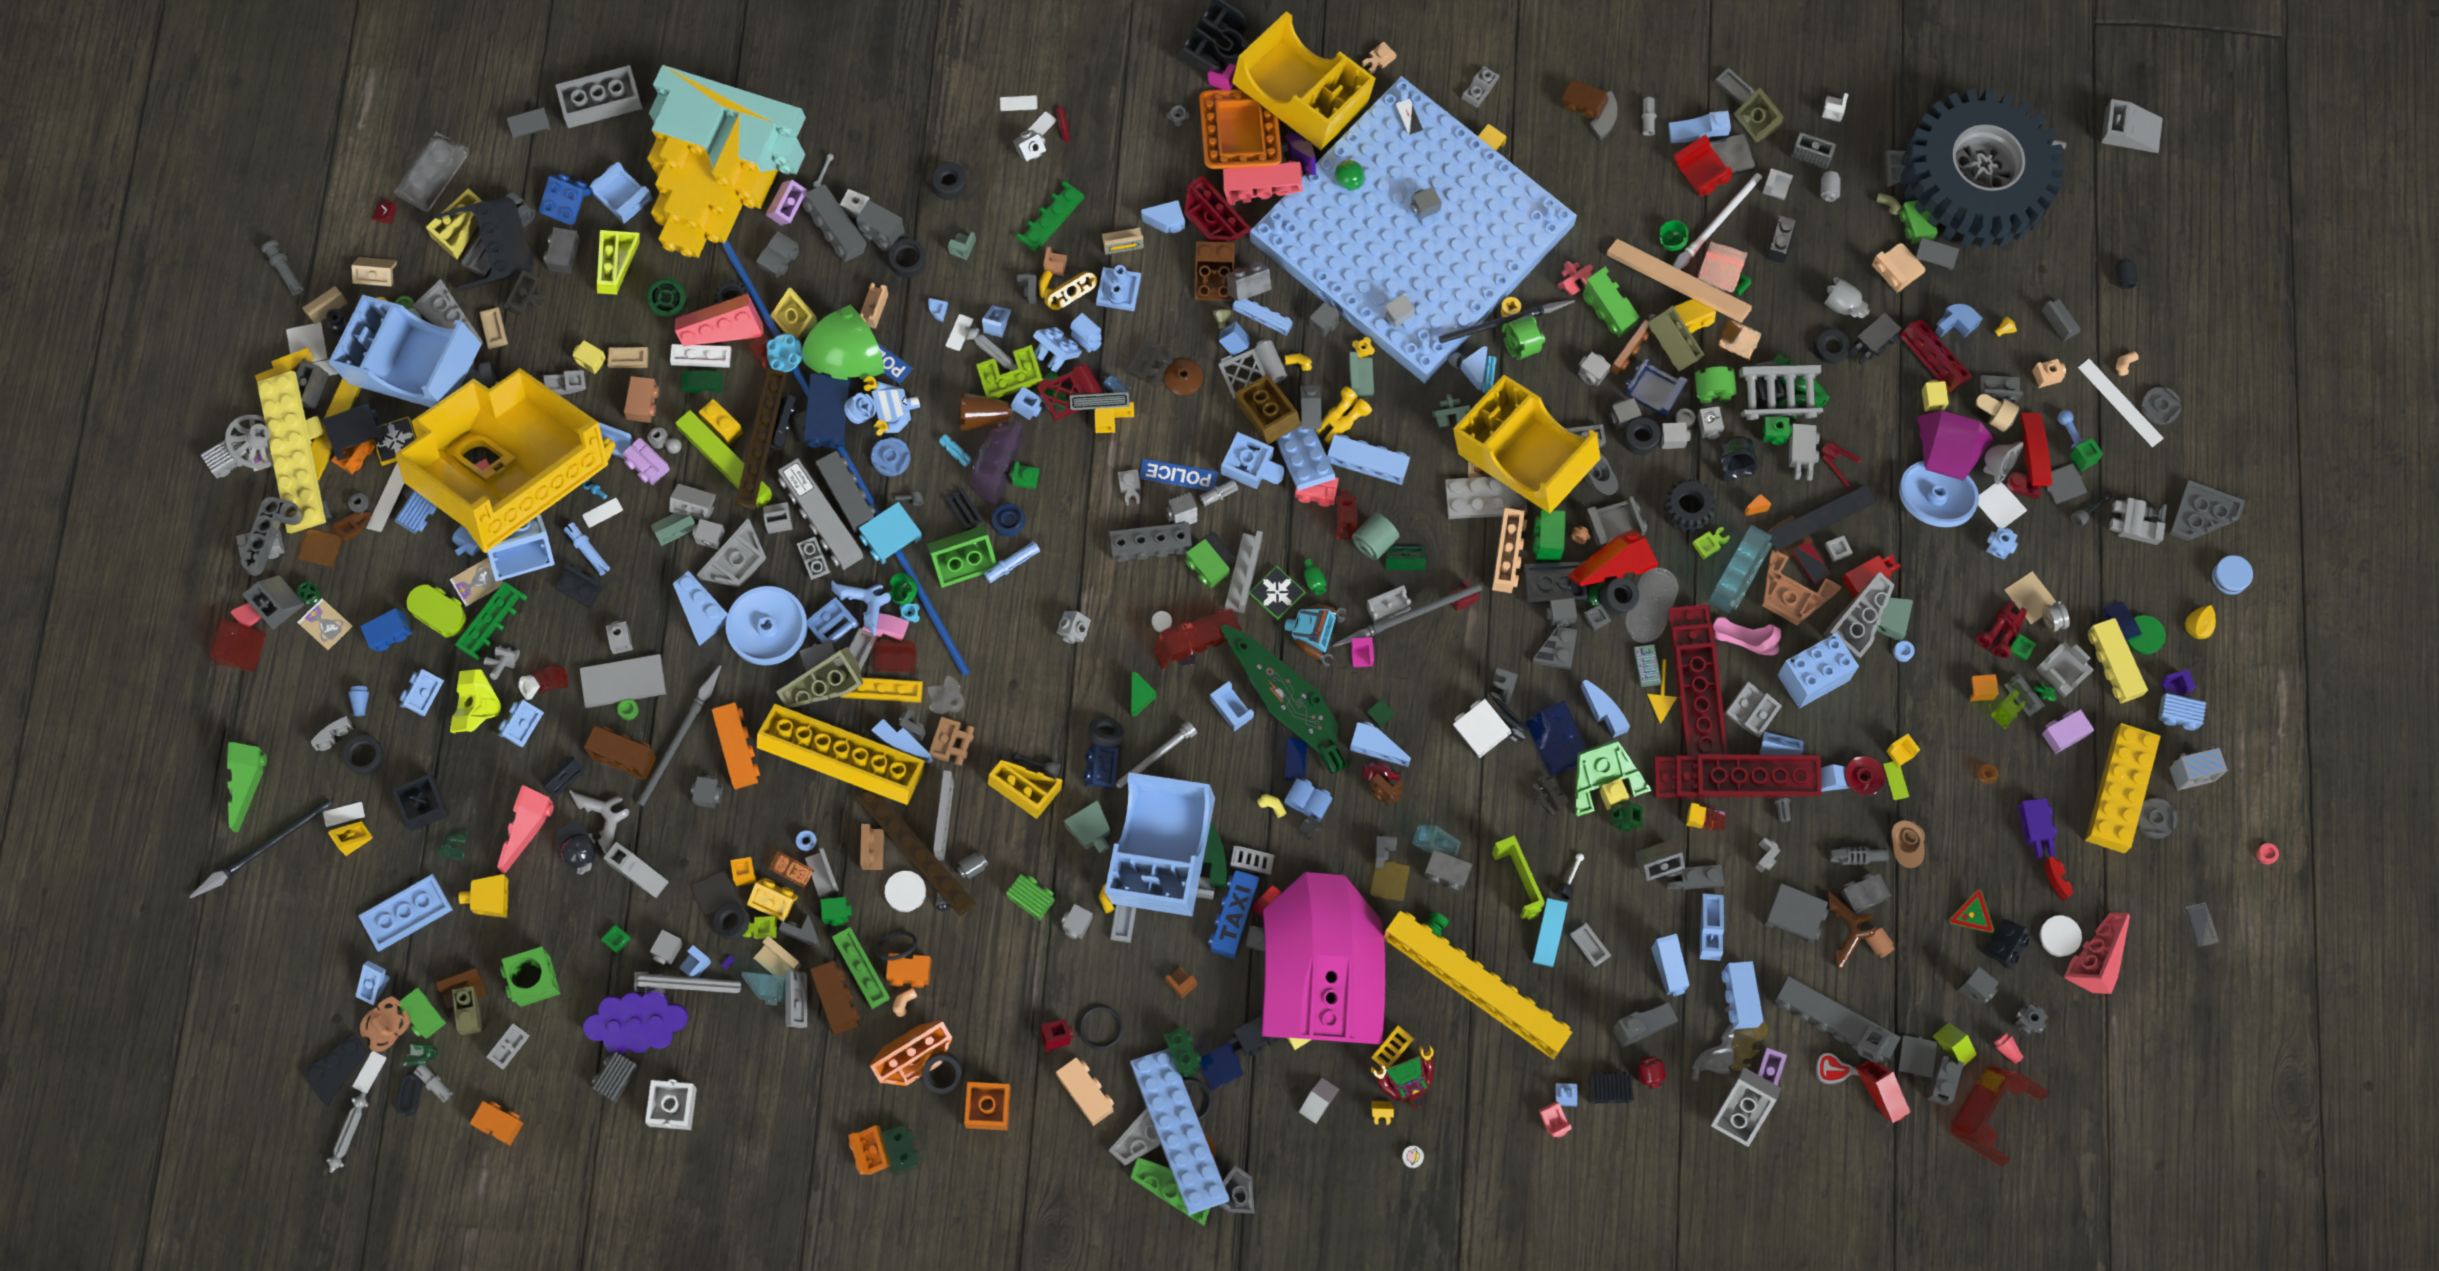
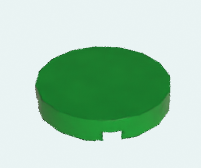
(2152, 635)

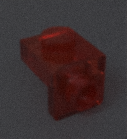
(551, 678)

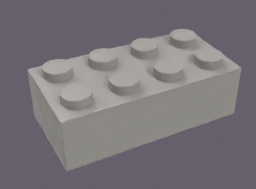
(598, 96)

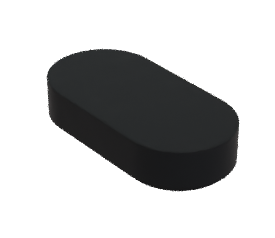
(409, 1095)

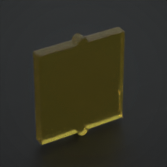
(1390, 881)

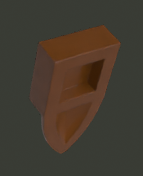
(351, 525)

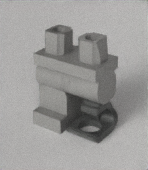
(2132, 521)

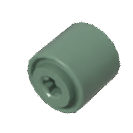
(1375, 536)

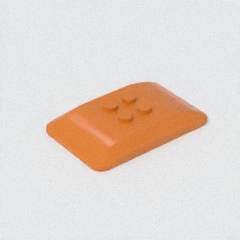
(1238, 131)

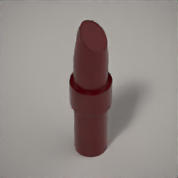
(1063, 124)

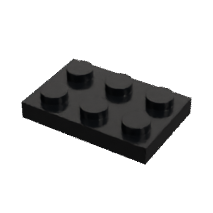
(1552, 582)

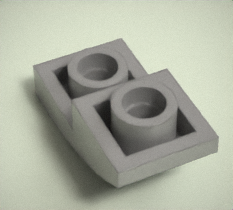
(1480, 87)
(813, 558)
(326, 738)

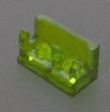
(2007, 710)

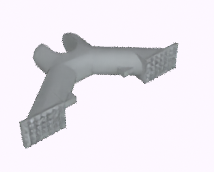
(605, 809)

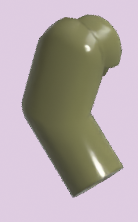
(1889, 200)

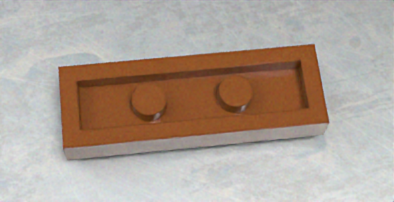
(1631, 348)

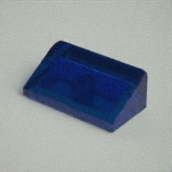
(1295, 759)

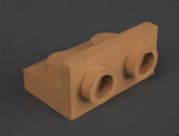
(871, 848)

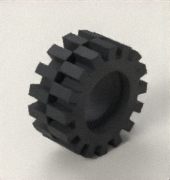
(730, 287)

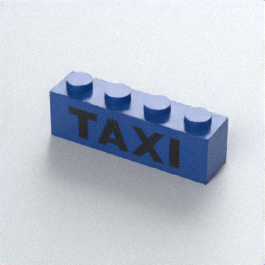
(1234, 914)

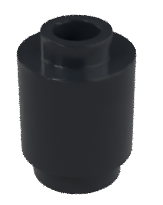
(2127, 274)

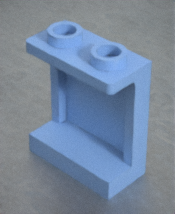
(620, 192)

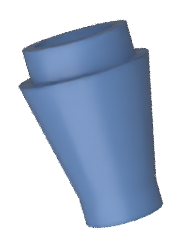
(358, 700)

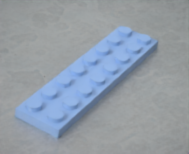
(1179, 1132)

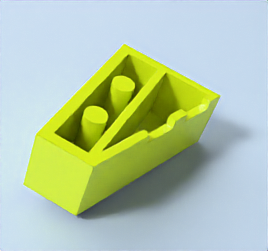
(615, 256)

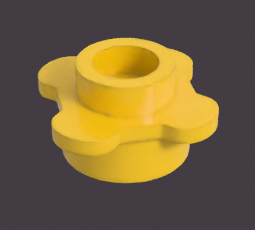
(1369, 350)

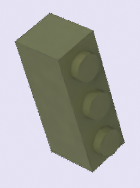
(1675, 338)

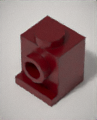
(1056, 1034)

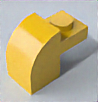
(1106, 417)

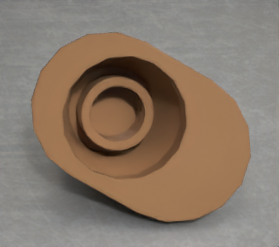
(1908, 843)

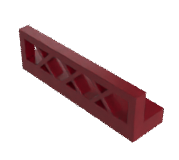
(1935, 355)

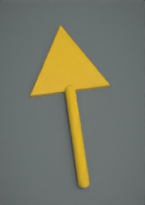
(1661, 703)

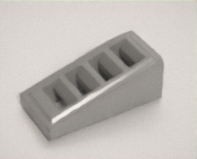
(1251, 868)

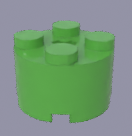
(1523, 337)
(1715, 384)

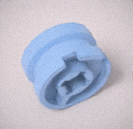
(860, 408)

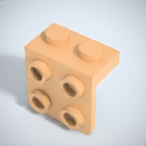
(1898, 267)

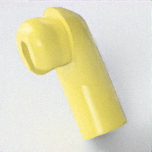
(1274, 802)

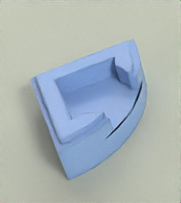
(938, 308)

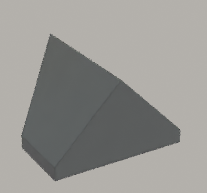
(1240, 1192)

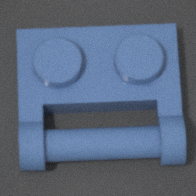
(827, 618)

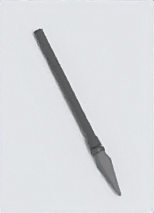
(1380, 626)
(703, 694)

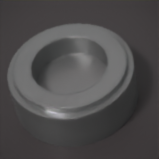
(1685, 415)

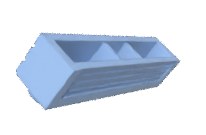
(1263, 315)

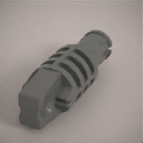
(1858, 855)

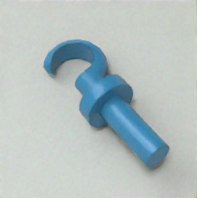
(595, 489)

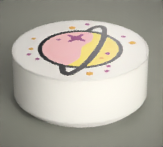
(1412, 1156)

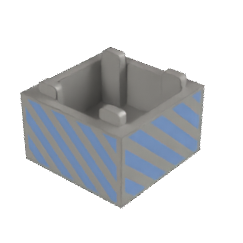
(2198, 768)

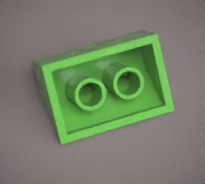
(962, 556)

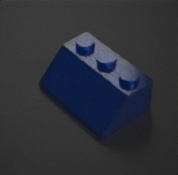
(1556, 737)

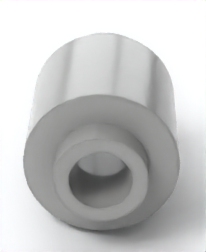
(1830, 186)

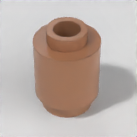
(1880, 942)

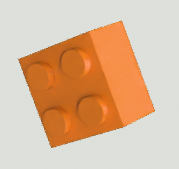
(987, 1106)

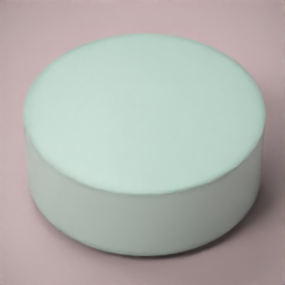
(1161, 621)

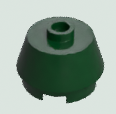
(666, 296)

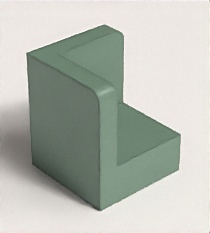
(962, 245)

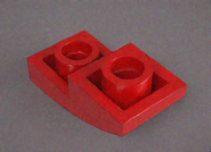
(2054, 870)

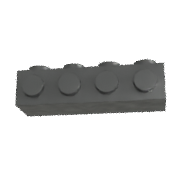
(834, 223)
(845, 491)
(1150, 541)

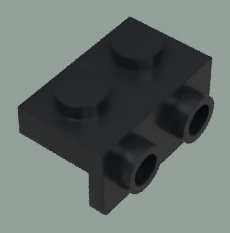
(2008, 943)

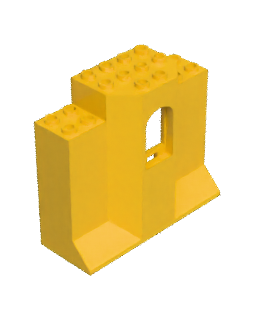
(541, 441)

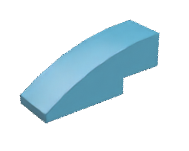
(1550, 932)

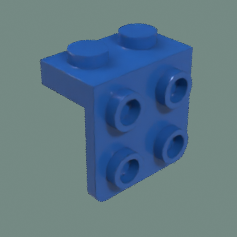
(563, 198)

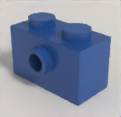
(386, 630)

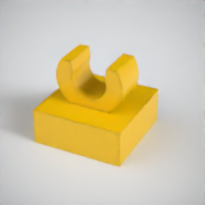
(1382, 1109)

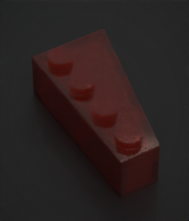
(1193, 637)

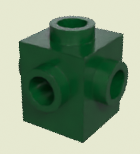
(1626, 816)

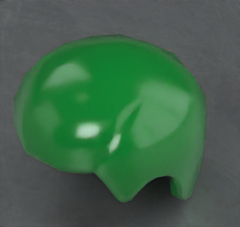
(1349, 175)
(1673, 235)
(903, 588)

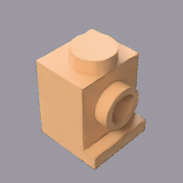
(2046, 377)

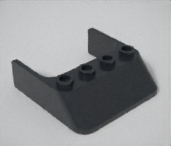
(502, 238)

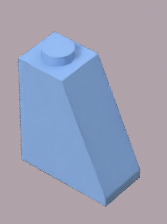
(1670, 964)

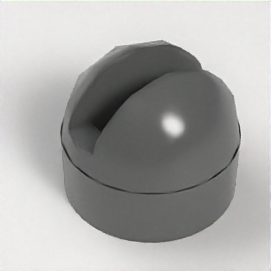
(1455, 359)

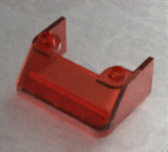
(1971, 1119)

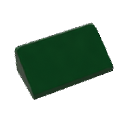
(1406, 558)

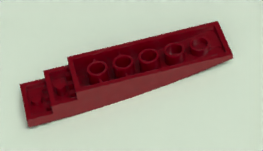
(1697, 680)
(1737, 776)

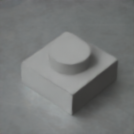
(1838, 548)

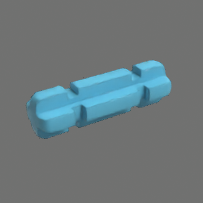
(1489, 373)
(955, 450)

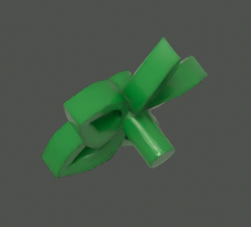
(2046, 692)

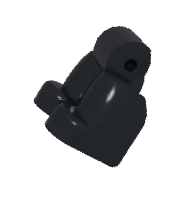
(1224, 23)

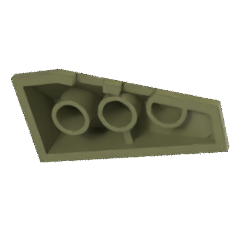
(827, 680)

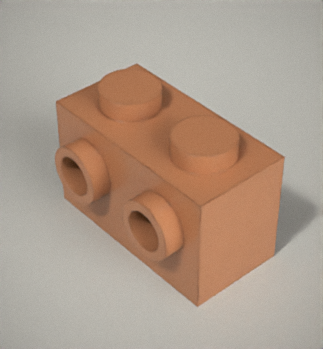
(641, 399)

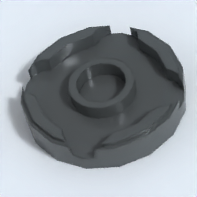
(2161, 405)
(2157, 818)

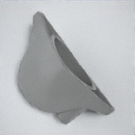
(2001, 460)

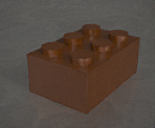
(620, 752)
(835, 997)

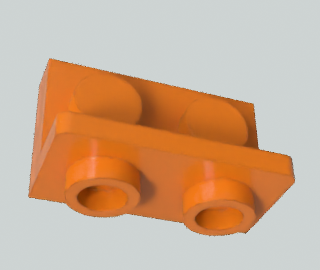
(354, 456)

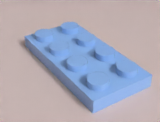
(1305, 458)

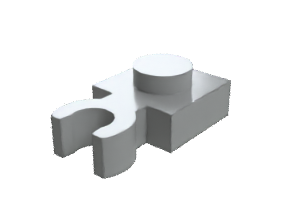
(1129, 483)

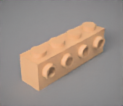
(1508, 549)

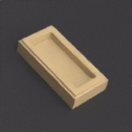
(493, 328)
(627, 357)

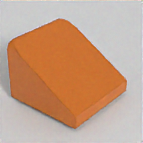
(1758, 505)

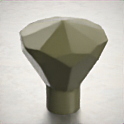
(1222, 316)

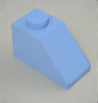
(1164, 217)

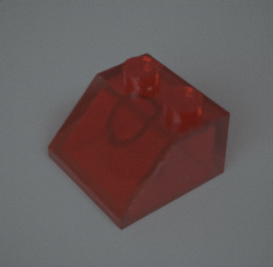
(237, 646)

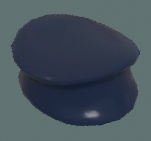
(1008, 520)

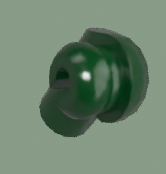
(1593, 593)

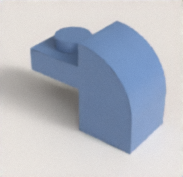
(1960, 317)

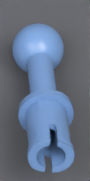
(2065, 418)

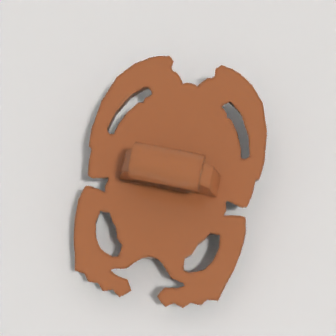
(384, 1024)

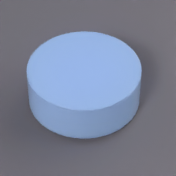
(1903, 651)

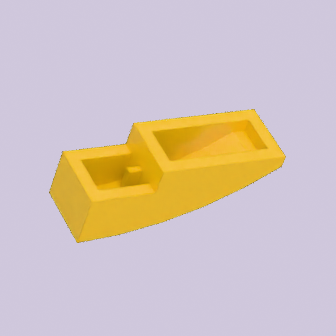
(287, 363)

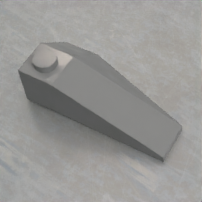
(1862, 616)

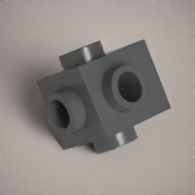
(2026, 1025)

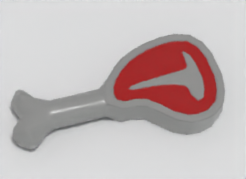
(1831, 1070)

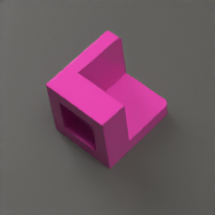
(1222, 79)
(1362, 652)

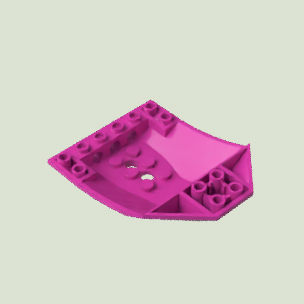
(1319, 929)

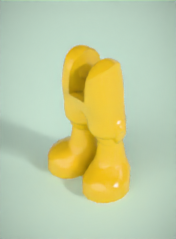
(1335, 415)

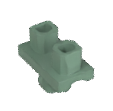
(1442, 416)

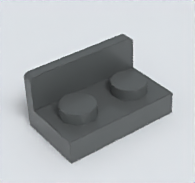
(2000, 387)

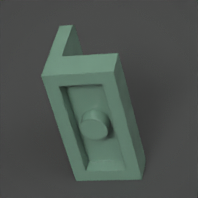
(1361, 375)
(672, 528)

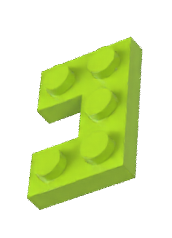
(1000, 385)

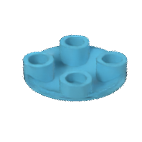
(784, 352)

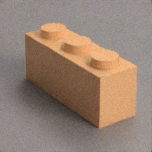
(1085, 1091)

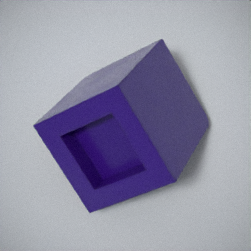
(2178, 683)

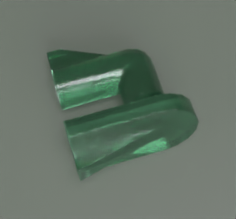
(450, 839)
(420, 1054)

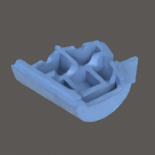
(465, 542)

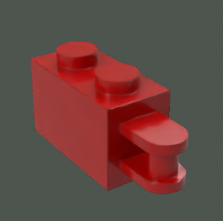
(1860, 576)

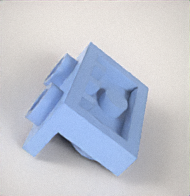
(421, 692)
(520, 722)

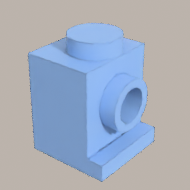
(1027, 403)

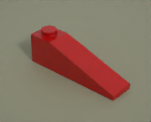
(1620, 556)

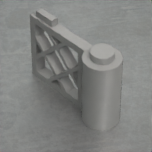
(1265, 358)

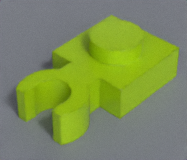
(1709, 544)
(762, 928)

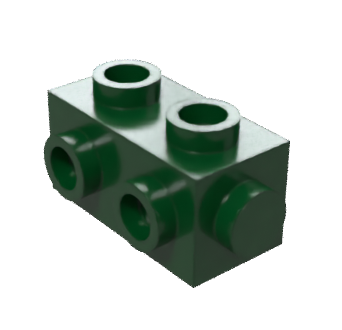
(1181, 1051)

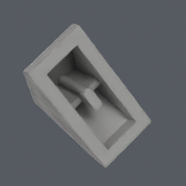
(1318, 1100)

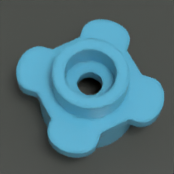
(913, 608)

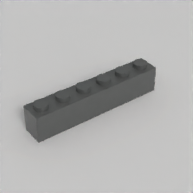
(1829, 1015)

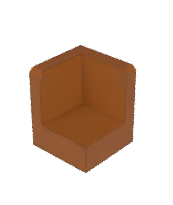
(1181, 982)

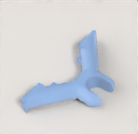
(869, 597)

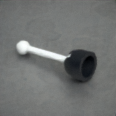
(1565, 890)

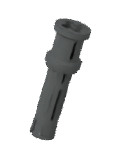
(278, 260)

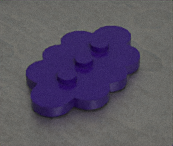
(635, 1021)

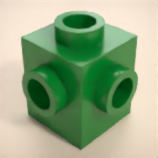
(1776, 429)

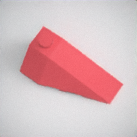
(531, 814)
(2100, 960)

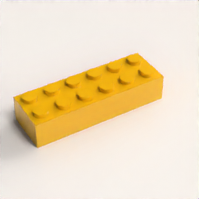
(2122, 788)

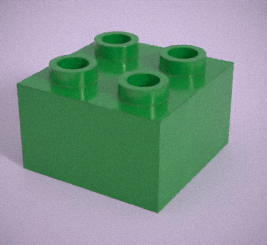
(1549, 536)

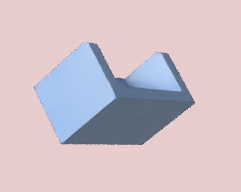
(1231, 706)

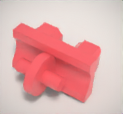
(1569, 283)

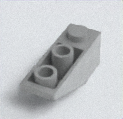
(635, 870)

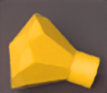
(2006, 326)

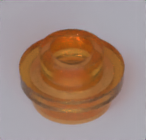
(1988, 768)

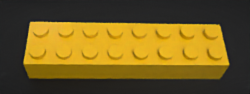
(840, 754)

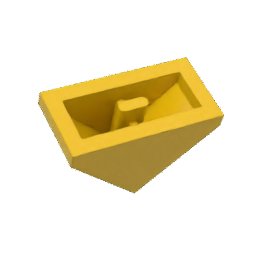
(350, 837)

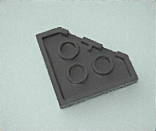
(2204, 511)

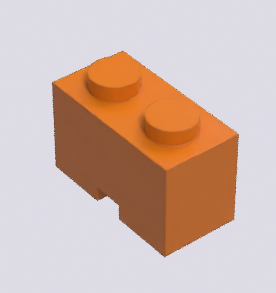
(909, 971)
(503, 1125)

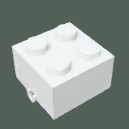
(670, 1105)

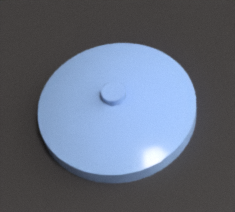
(1936, 497)
(766, 625)

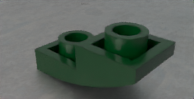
(701, 380)

